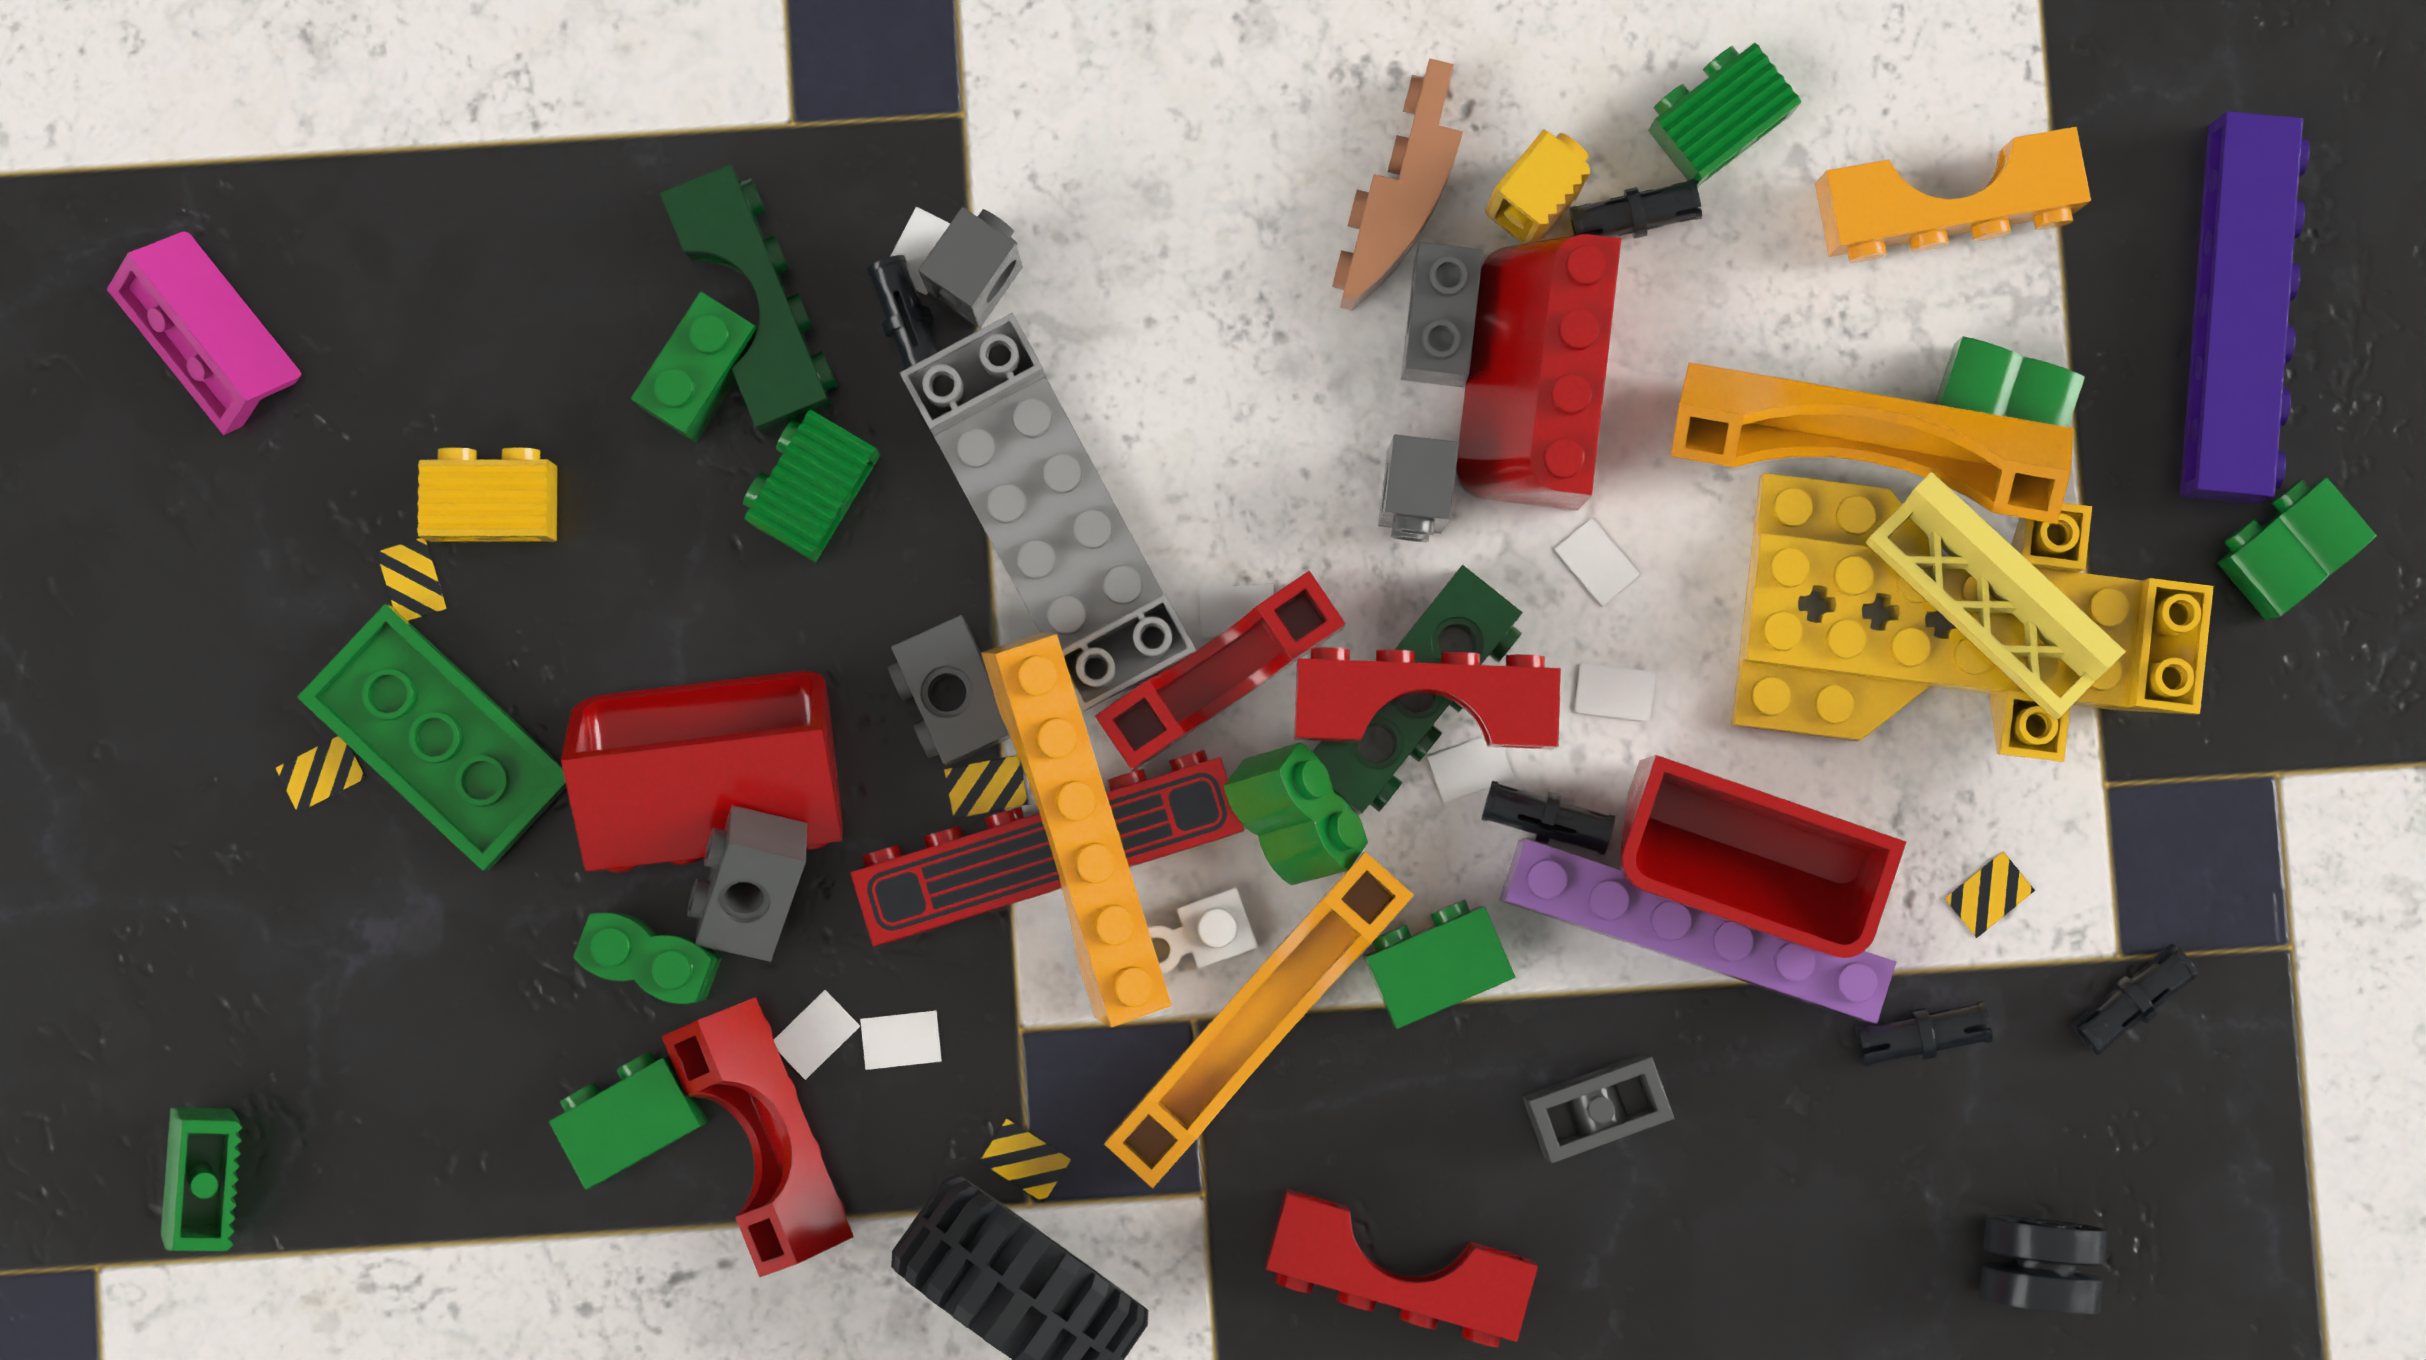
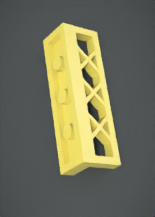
(2011, 580)

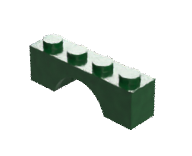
(720, 227)

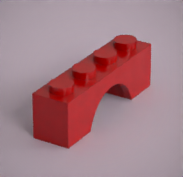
(1221, 671)
(1510, 703)
(792, 1199)
(1478, 1290)

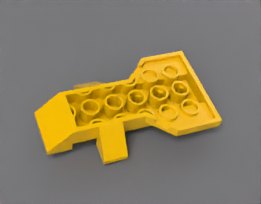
(1850, 679)

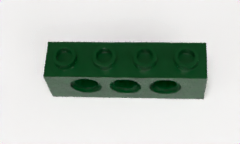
(1464, 605)

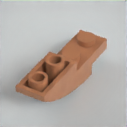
(1398, 210)

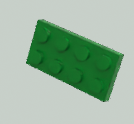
(435, 737)

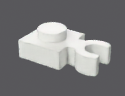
(1209, 929)

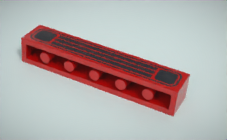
(1014, 857)

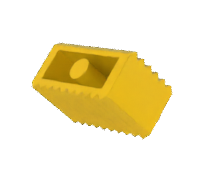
(1539, 187)
(487, 498)

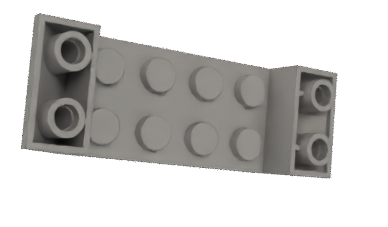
(1047, 510)

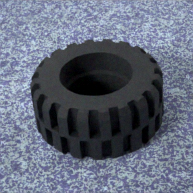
(1013, 1280)

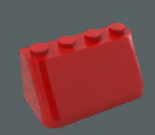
(1539, 371)
(669, 762)
(1756, 858)

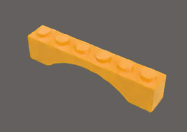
(1991, 458)
(1096, 881)
(1257, 1019)

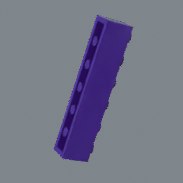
(2243, 308)

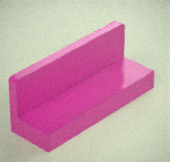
(201, 329)

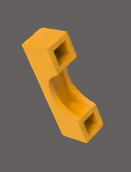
(1875, 208)

